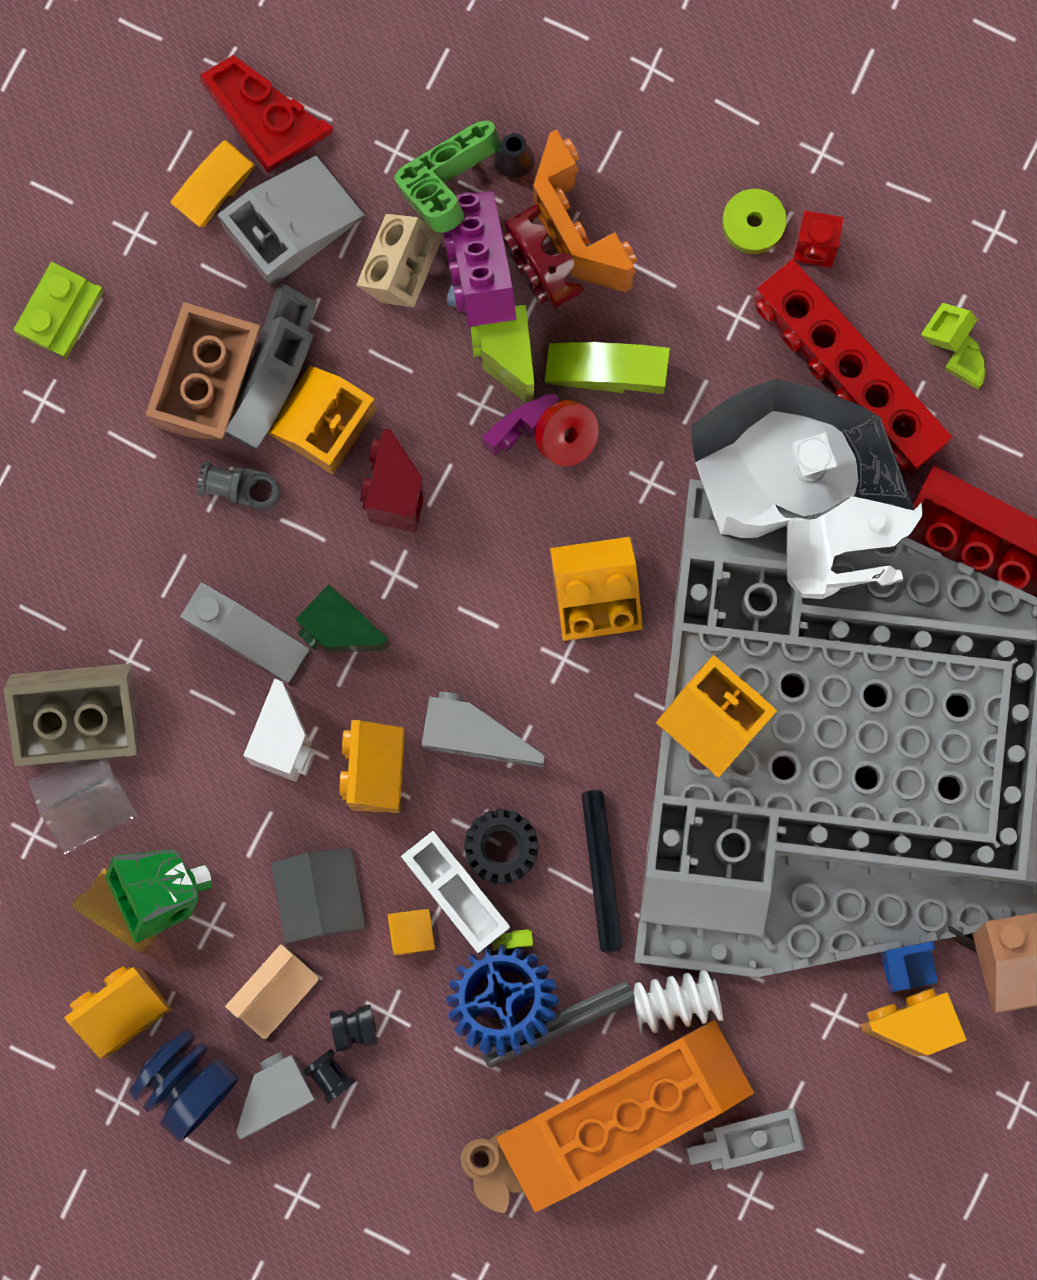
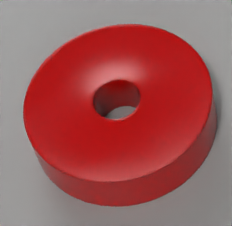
(553, 425)

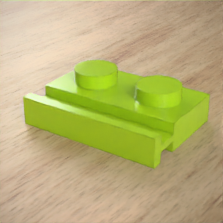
(58, 310)

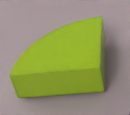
(968, 363)
(517, 938)

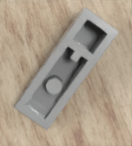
(244, 633)
(467, 731)

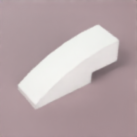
(455, 891)

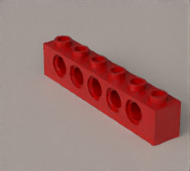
(792, 286)

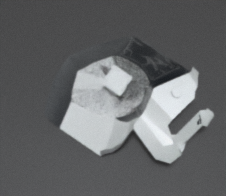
(809, 465)

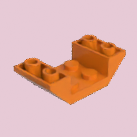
(603, 262)

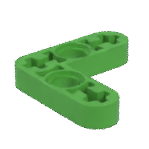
(424, 177)

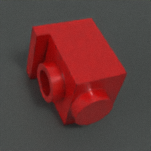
(818, 239)

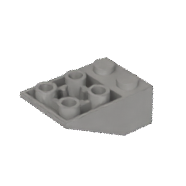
(289, 219)

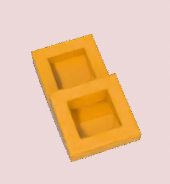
(212, 183)

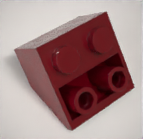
(396, 487)

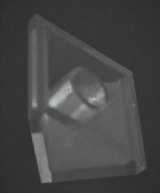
(81, 801)

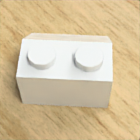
(279, 737)

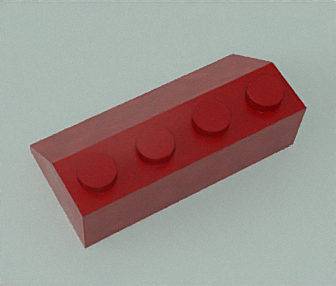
(977, 530)

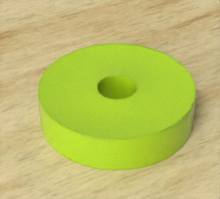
(758, 204)

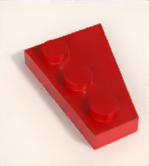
(262, 116)

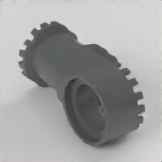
(236, 485)

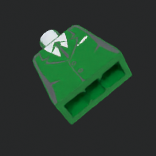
(154, 890)

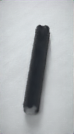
(601, 871)

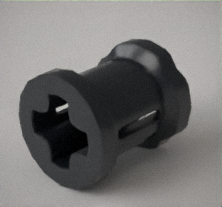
(329, 1076)

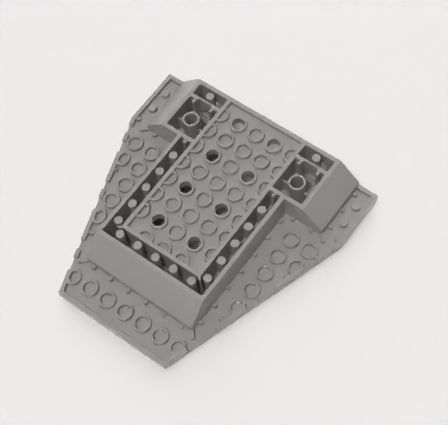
(812, 866)

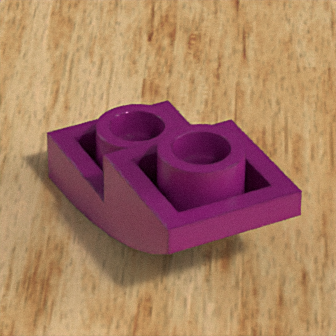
(505, 432)

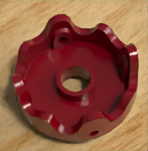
(528, 248)

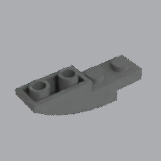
(273, 366)

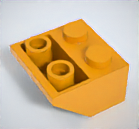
(323, 418)
(596, 588)
(716, 716)
(374, 767)
(117, 1011)
(919, 1028)

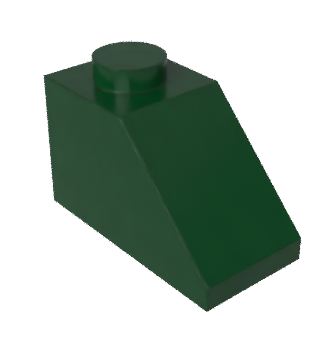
(338, 626)

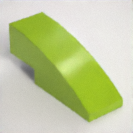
(607, 366)

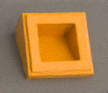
(411, 932)

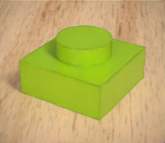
(949, 327)

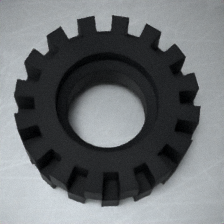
(496, 821)

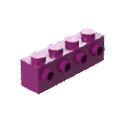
(480, 262)

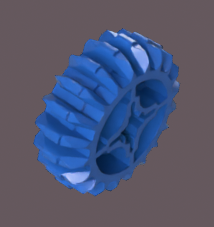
(517, 997)

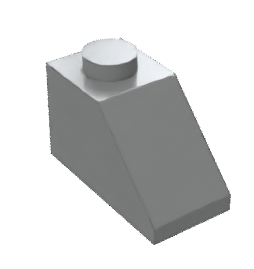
(274, 1094)

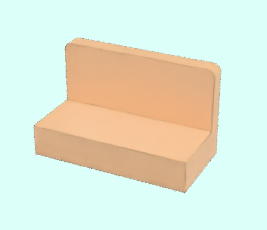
(273, 992)

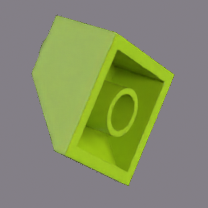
(507, 353)

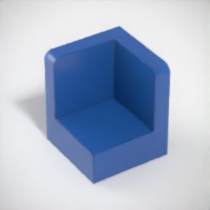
(909, 966)

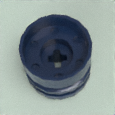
(183, 1085)

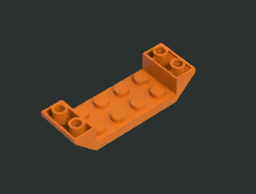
(625, 1116)

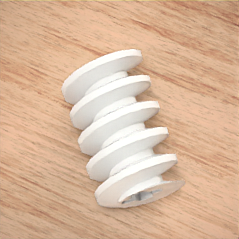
(677, 1001)

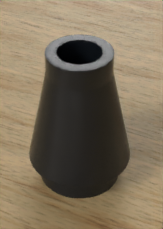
(514, 163)

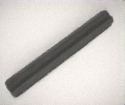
(572, 1019)

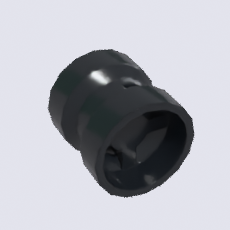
(353, 1028)

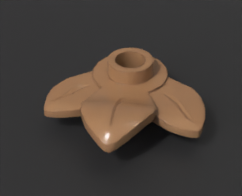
(495, 1180)

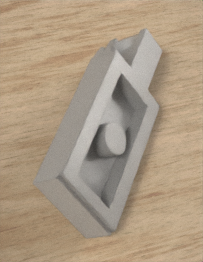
(749, 1141)

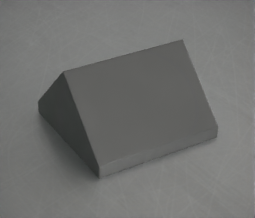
(318, 895)

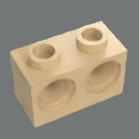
(399, 260)

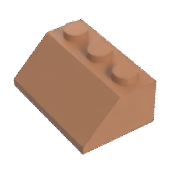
(202, 373)
(1009, 961)

